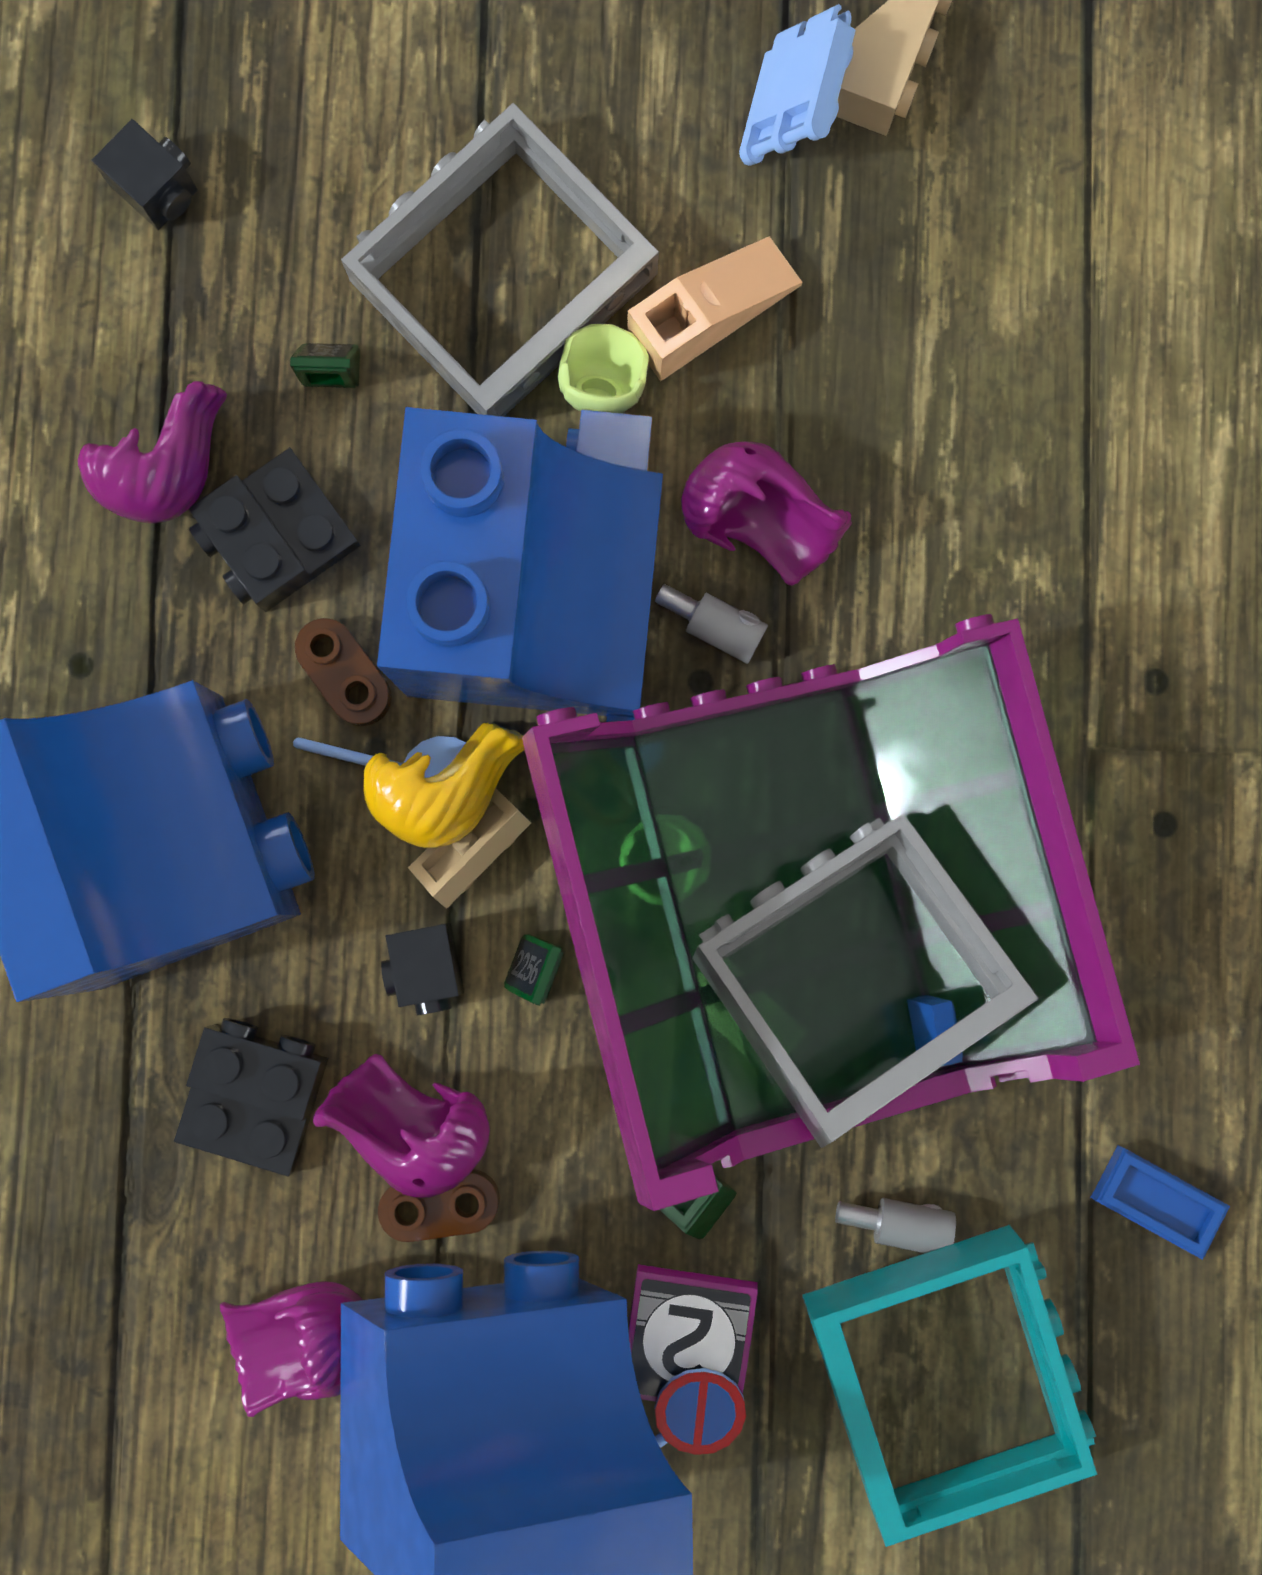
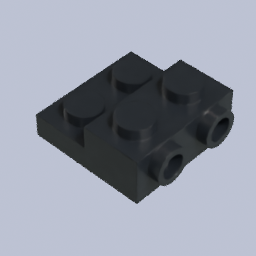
(271, 531)
(251, 1096)

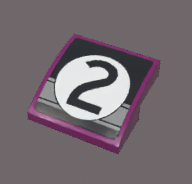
(689, 1324)

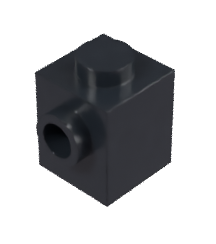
(147, 174)
(423, 968)

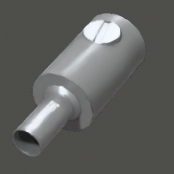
(716, 622)
(902, 1224)

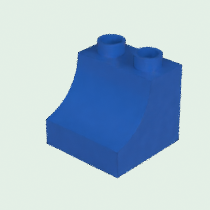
(516, 568)
(137, 840)
(502, 1430)

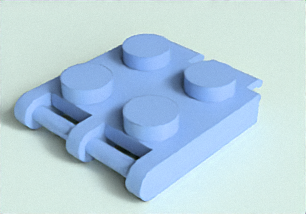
(799, 85)

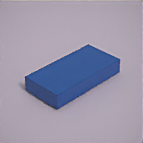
(1160, 1202)

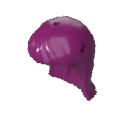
(167, 479)
(765, 503)
(404, 1135)
(288, 1344)

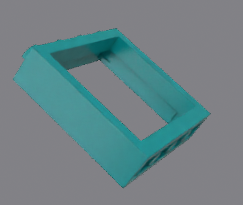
(988, 1481)

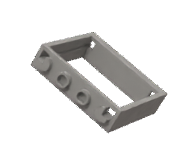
(450, 184)
(947, 907)

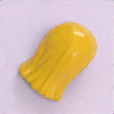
(446, 805)

